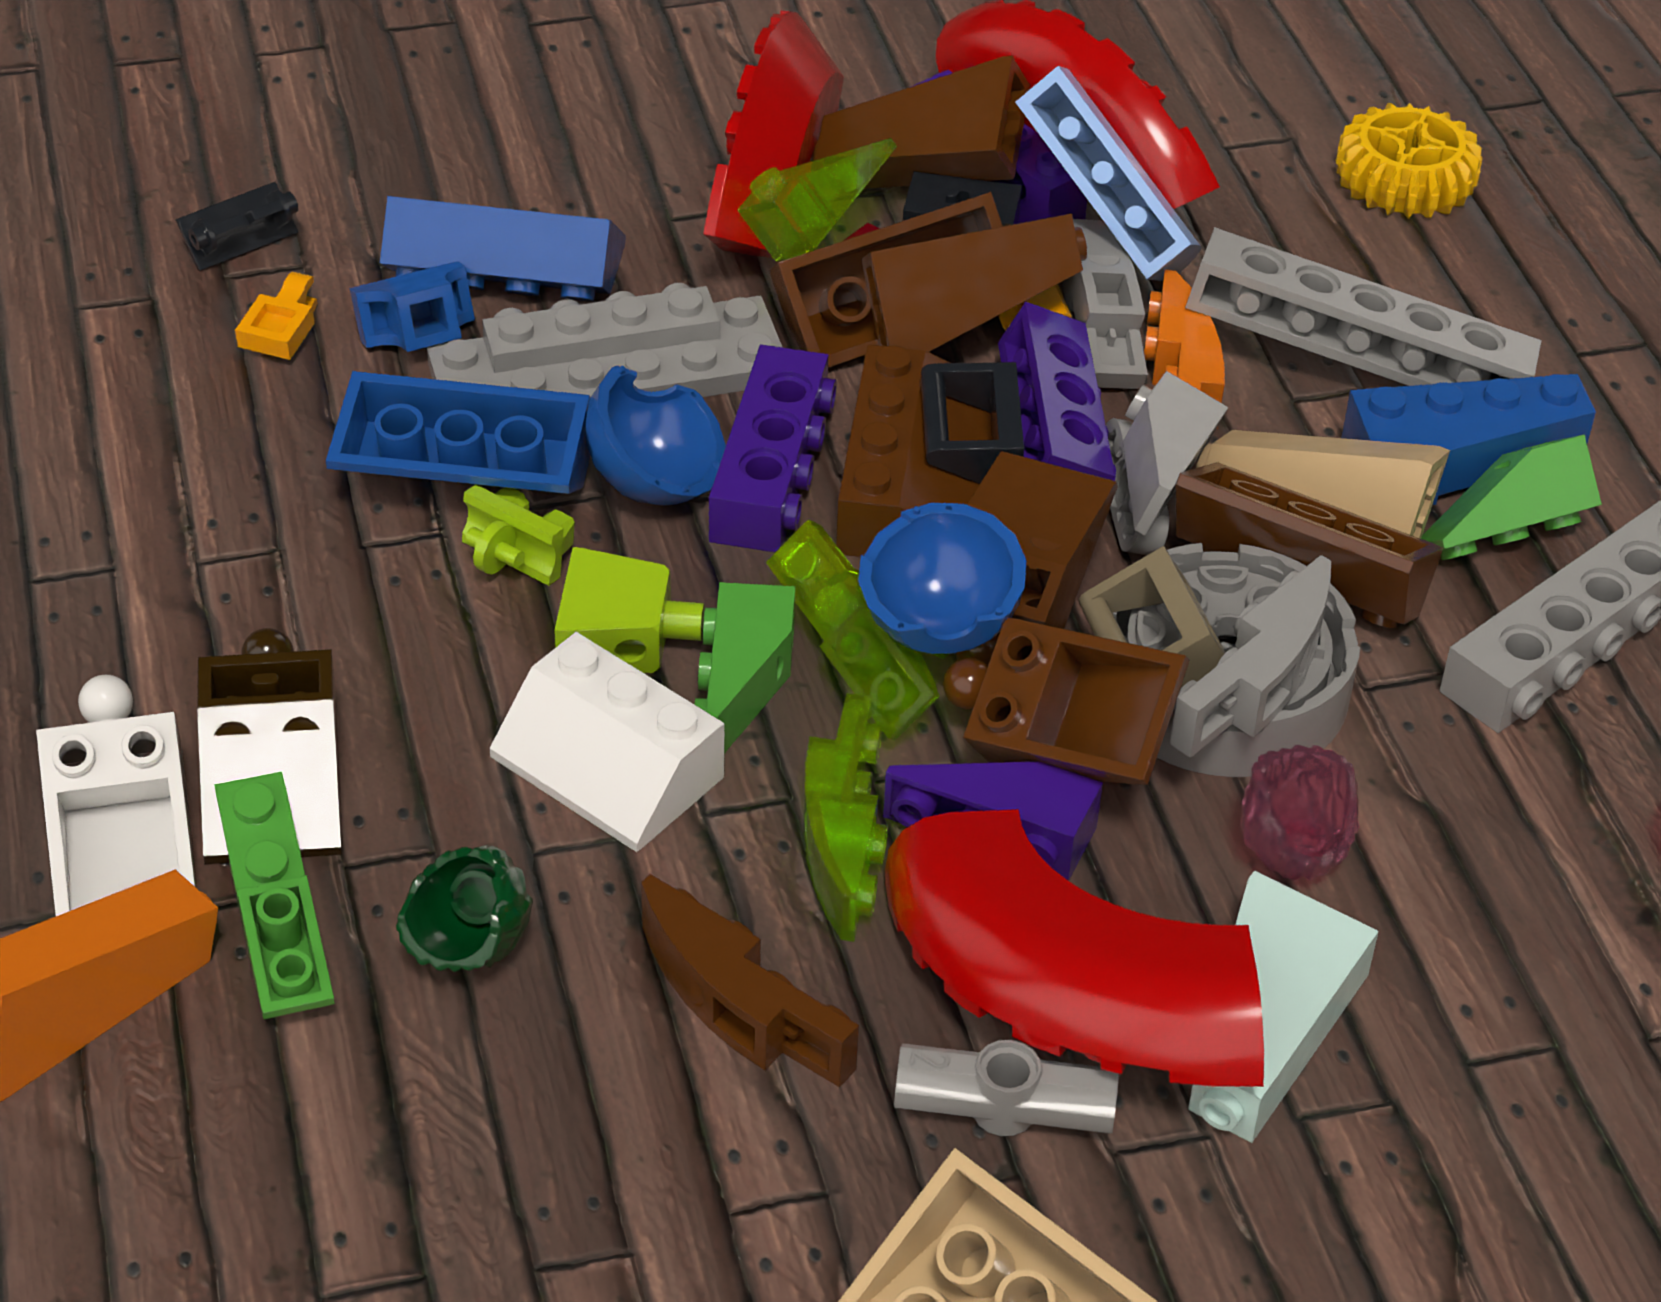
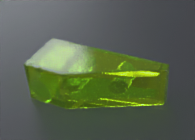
(802, 203)

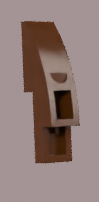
(720, 978)

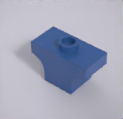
(414, 308)

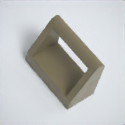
(1148, 583)

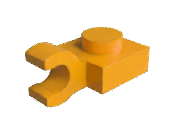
(279, 322)

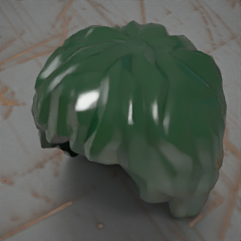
(465, 910)

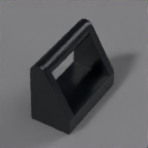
(981, 385)

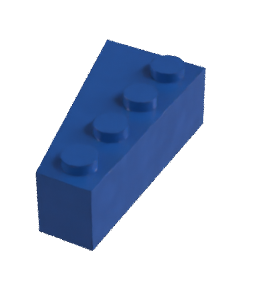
(1472, 419)

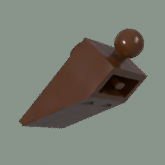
(1057, 524)
(1068, 701)

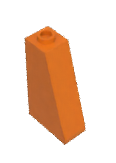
(94, 969)

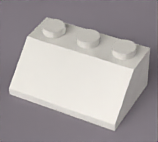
(610, 742)

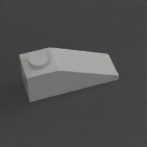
(1163, 441)

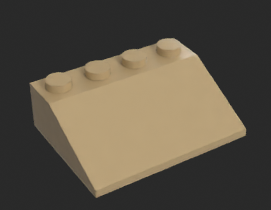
(983, 1244)

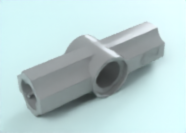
(1006, 1088)

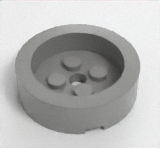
(1224, 588)

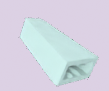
(1307, 974)

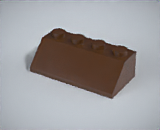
(827, 289)
(1370, 563)

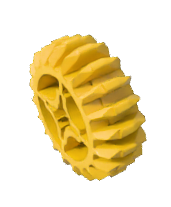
(1408, 160)

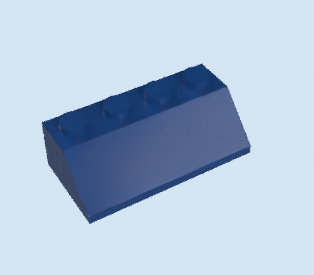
(504, 246)
(462, 433)

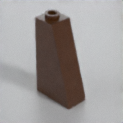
(944, 126)
(955, 283)

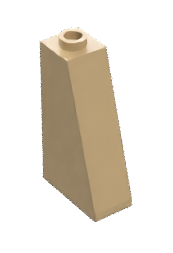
(1366, 477)

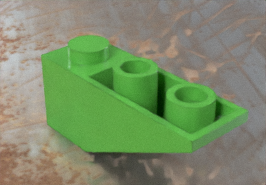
(1519, 490)
(749, 653)

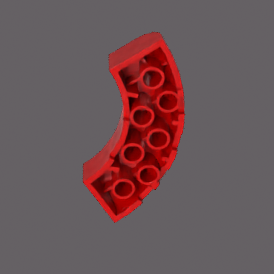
(1129, 104)
(1069, 964)

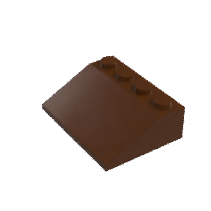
(887, 451)

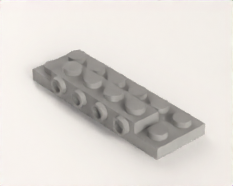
(573, 346)

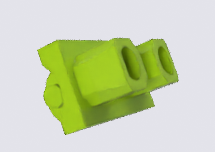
(510, 534)

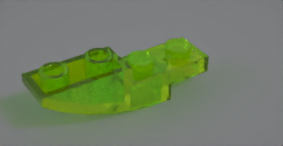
(853, 642)
(842, 817)

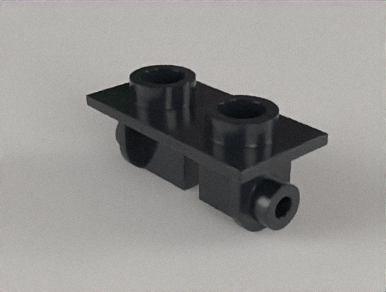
(238, 225)

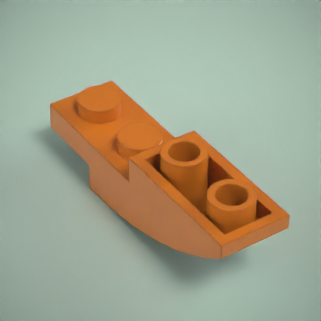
(1183, 339)

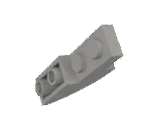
(1111, 306)
(1263, 669)

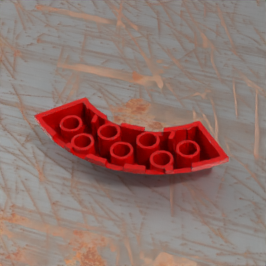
(777, 125)

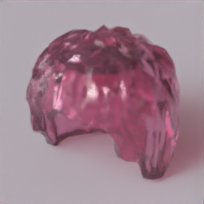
(1300, 811)

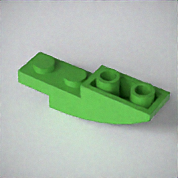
(273, 896)

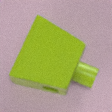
(624, 607)

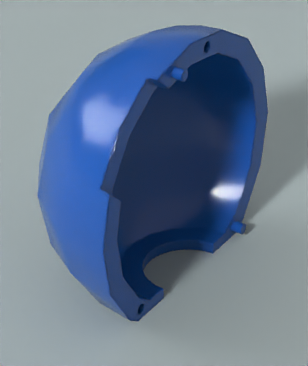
(653, 443)
(943, 577)

